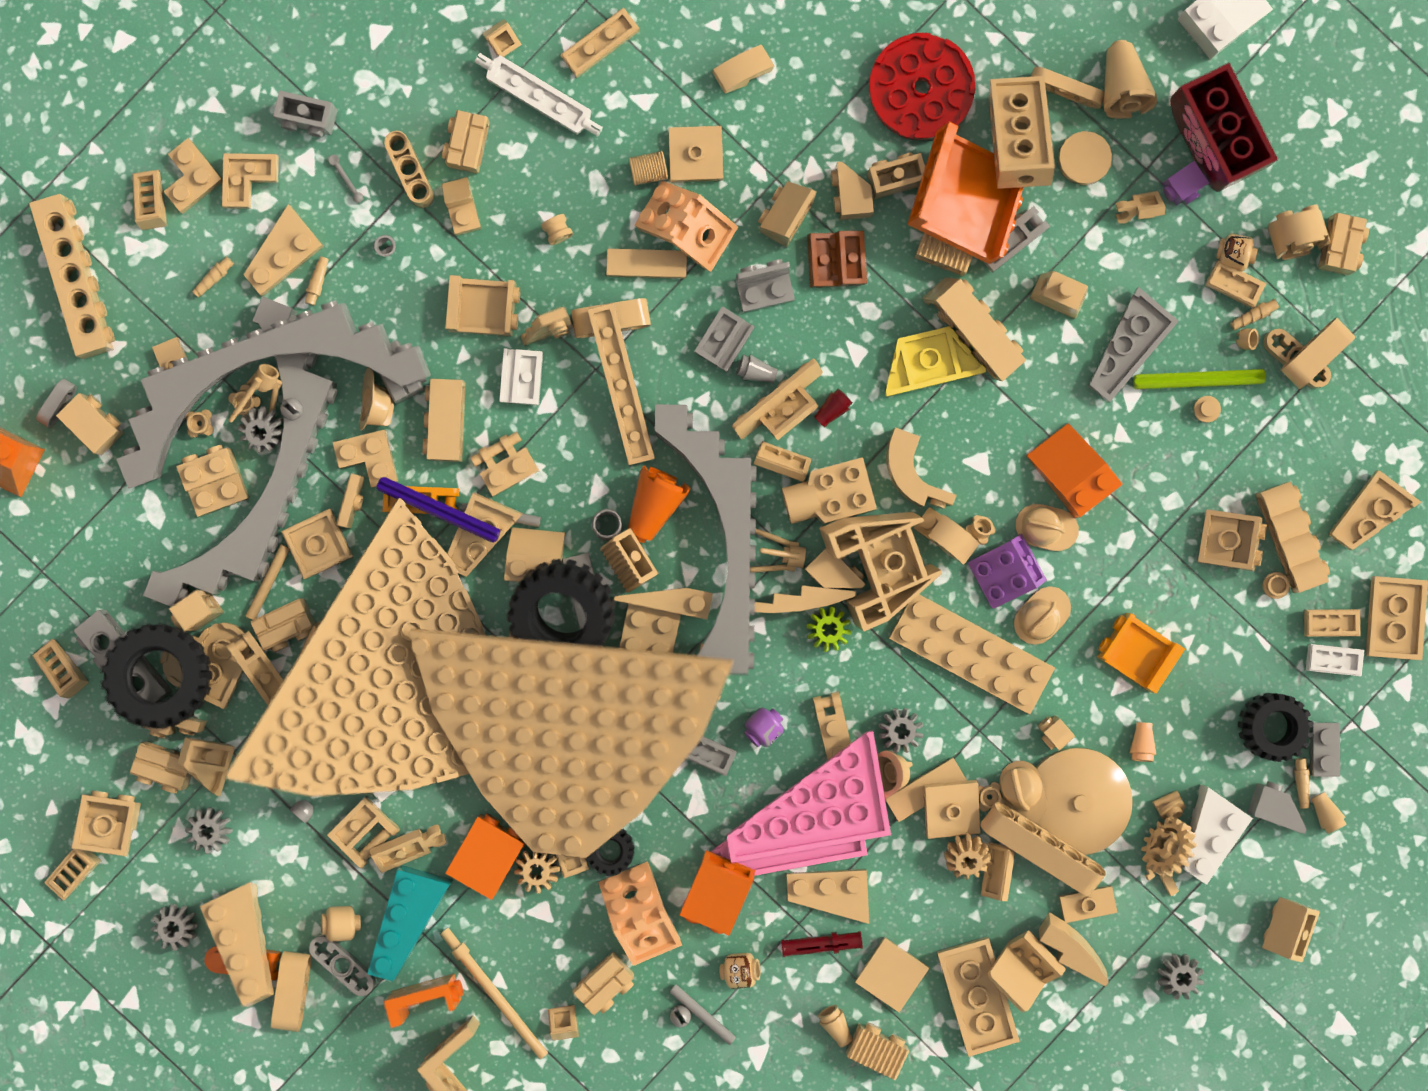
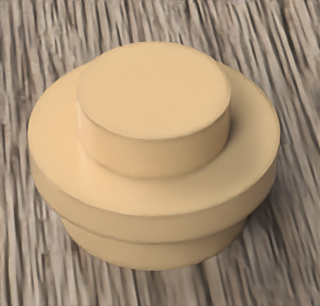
(1207, 409)
(1276, 585)

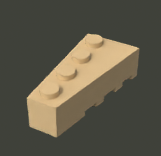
(976, 327)
(241, 942)

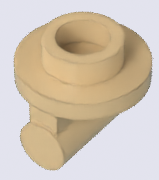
(1170, 806)

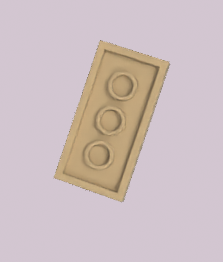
(977, 1003)

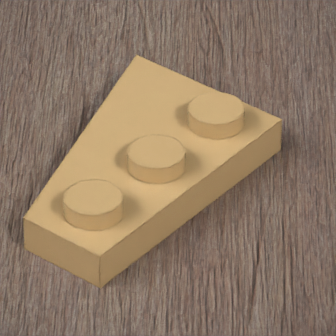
(282, 252)
(1371, 510)
(469, 549)

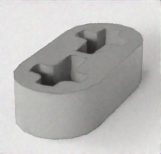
(57, 400)

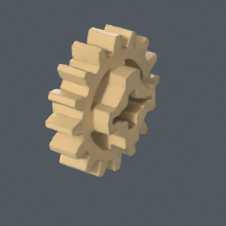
(1169, 847)

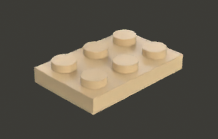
(1396, 618)

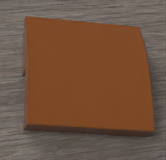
(837, 259)

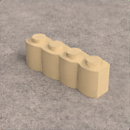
(1292, 537)

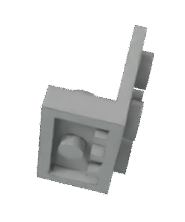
(764, 286)

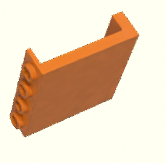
(961, 198)

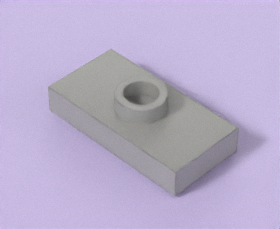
(712, 755)

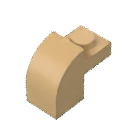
(947, 535)

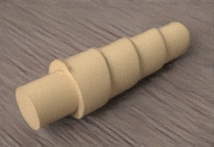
(215, 274)
(315, 284)
(1255, 314)
(1302, 782)

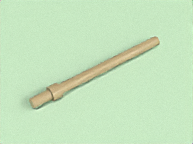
(460, 952)

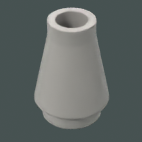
(755, 370)

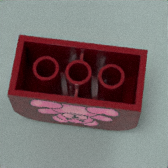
(1221, 128)

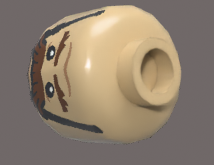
(1237, 251)

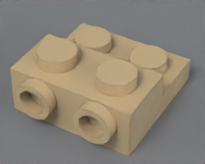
(212, 480)
(1232, 540)
(106, 823)

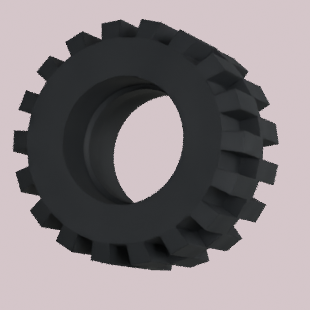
(1296, 732)

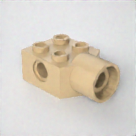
(831, 493)

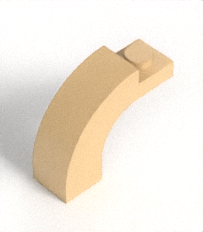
(903, 474)

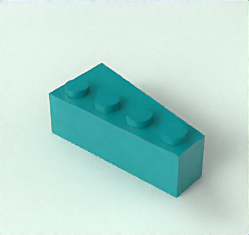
(407, 914)

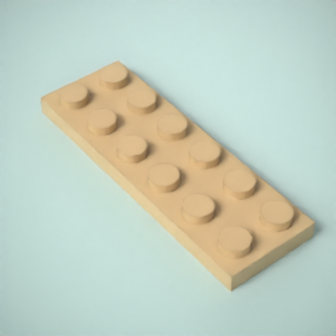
(972, 653)

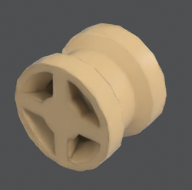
(557, 229)

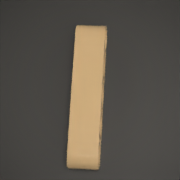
(1043, 848)

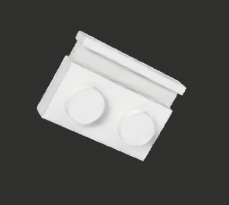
(521, 376)

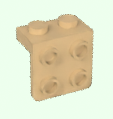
(1024, 970)

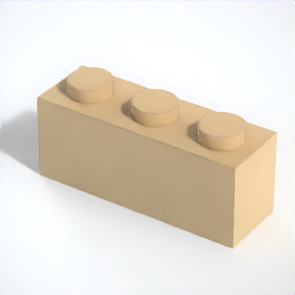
(444, 420)

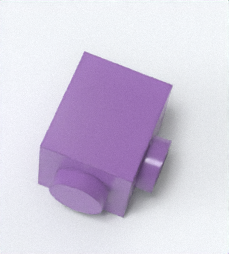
(1185, 184)

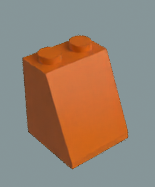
(17, 462)

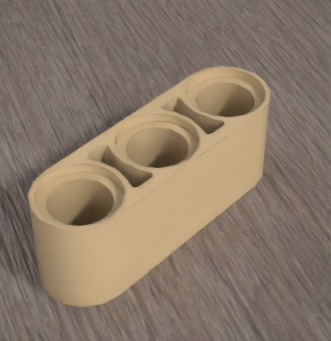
(400, 160)
(631, 316)
(1318, 353)
(291, 991)

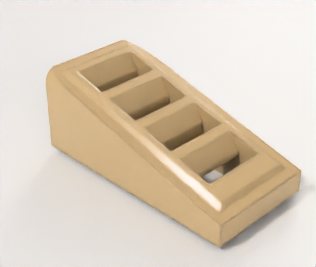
(152, 216)
(72, 681)
(87, 857)

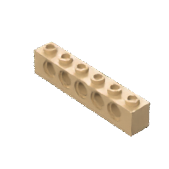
(46, 214)

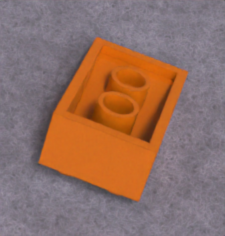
(1074, 470)

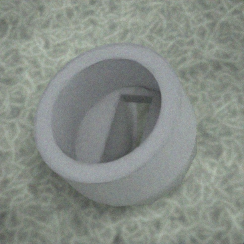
(388, 250)
(294, 403)
(303, 810)
(685, 1013)

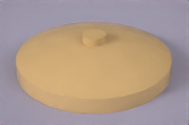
(1085, 798)

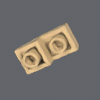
(743, 67)
(186, 727)

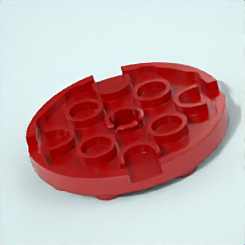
(916, 59)

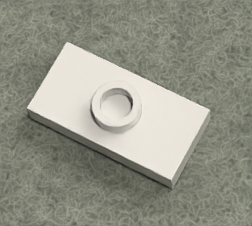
(1334, 660)

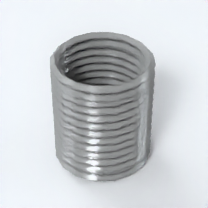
(606, 512)

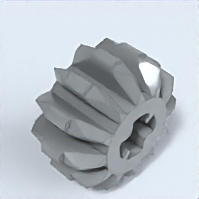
(262, 420)
(908, 724)
(211, 840)
(169, 937)
(1173, 984)

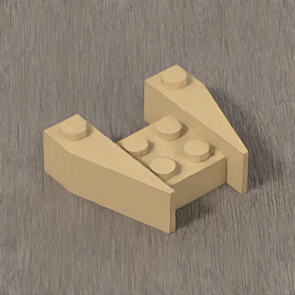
(888, 559)
(655, 617)

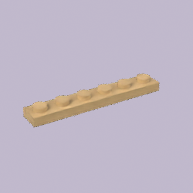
(621, 383)

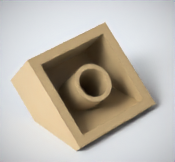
(787, 212)
(530, 548)

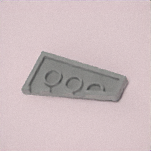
(1134, 340)

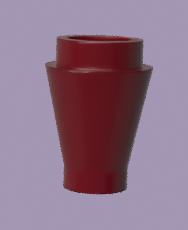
(833, 407)

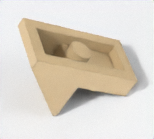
(461, 206)

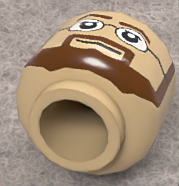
(740, 970)

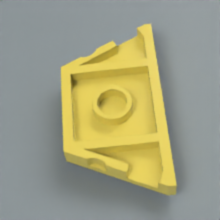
(929, 361)

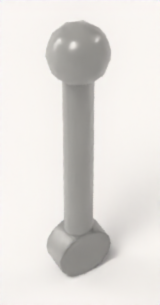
(334, 161)

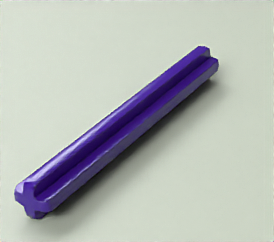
(438, 509)

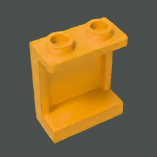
(1139, 652)

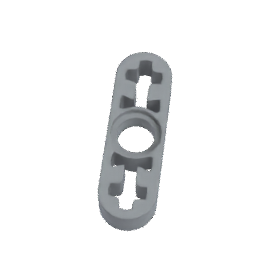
(342, 976)

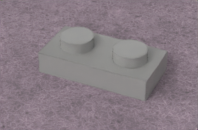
(1325, 749)

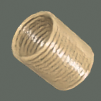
(648, 168)

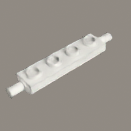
(538, 95)

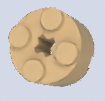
(1298, 233)

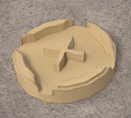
(1085, 158)

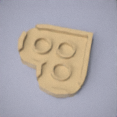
(224, 667)

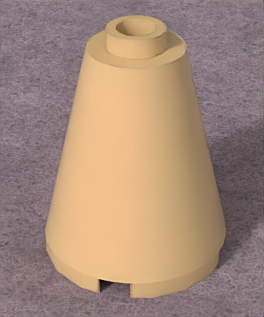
(1126, 83)

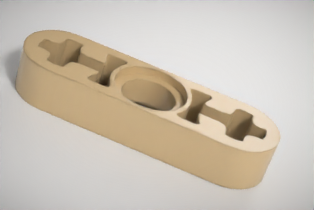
(1070, 88)
(1288, 340)

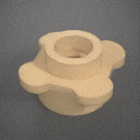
(235, 398)
(192, 420)
(984, 525)
(994, 790)

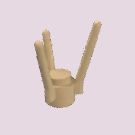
(262, 380)
(792, 555)

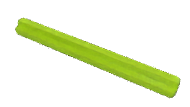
(1199, 379)

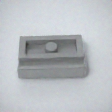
(724, 339)

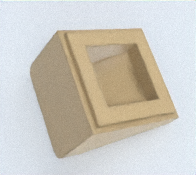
(502, 38)
(563, 1023)

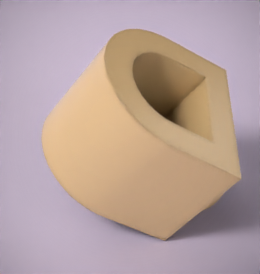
(1055, 732)

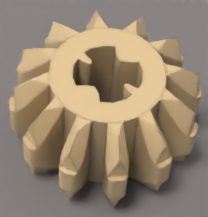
(959, 862)
(527, 866)

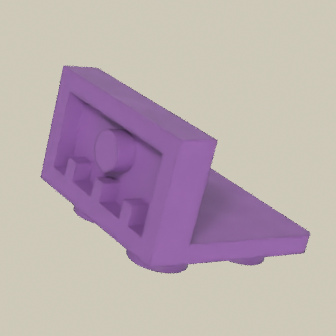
(1007, 571)

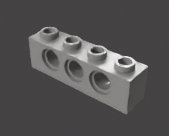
(89, 637)

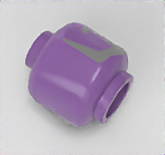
(763, 727)

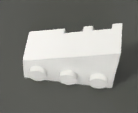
(1217, 829)

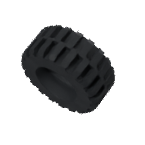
(566, 580)
(120, 668)

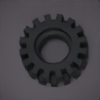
(621, 863)

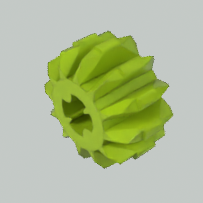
(828, 638)

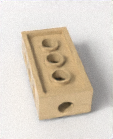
(1021, 132)

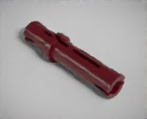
(822, 944)

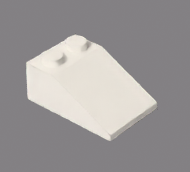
(1220, 22)

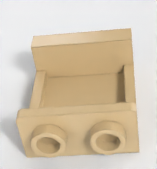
(482, 306)

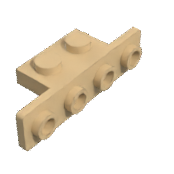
(783, 406)

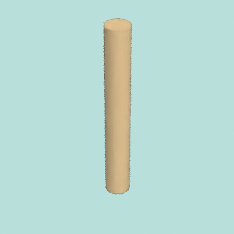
(267, 582)

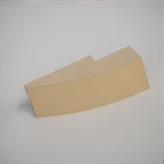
(1072, 948)

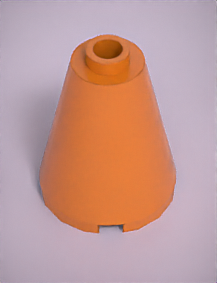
(654, 502)

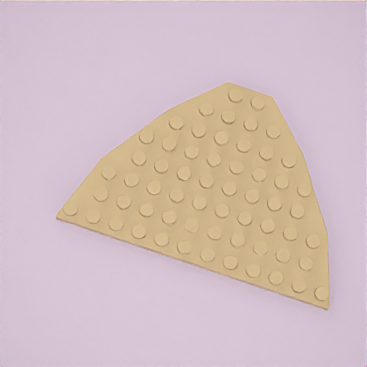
(355, 698)
(566, 732)

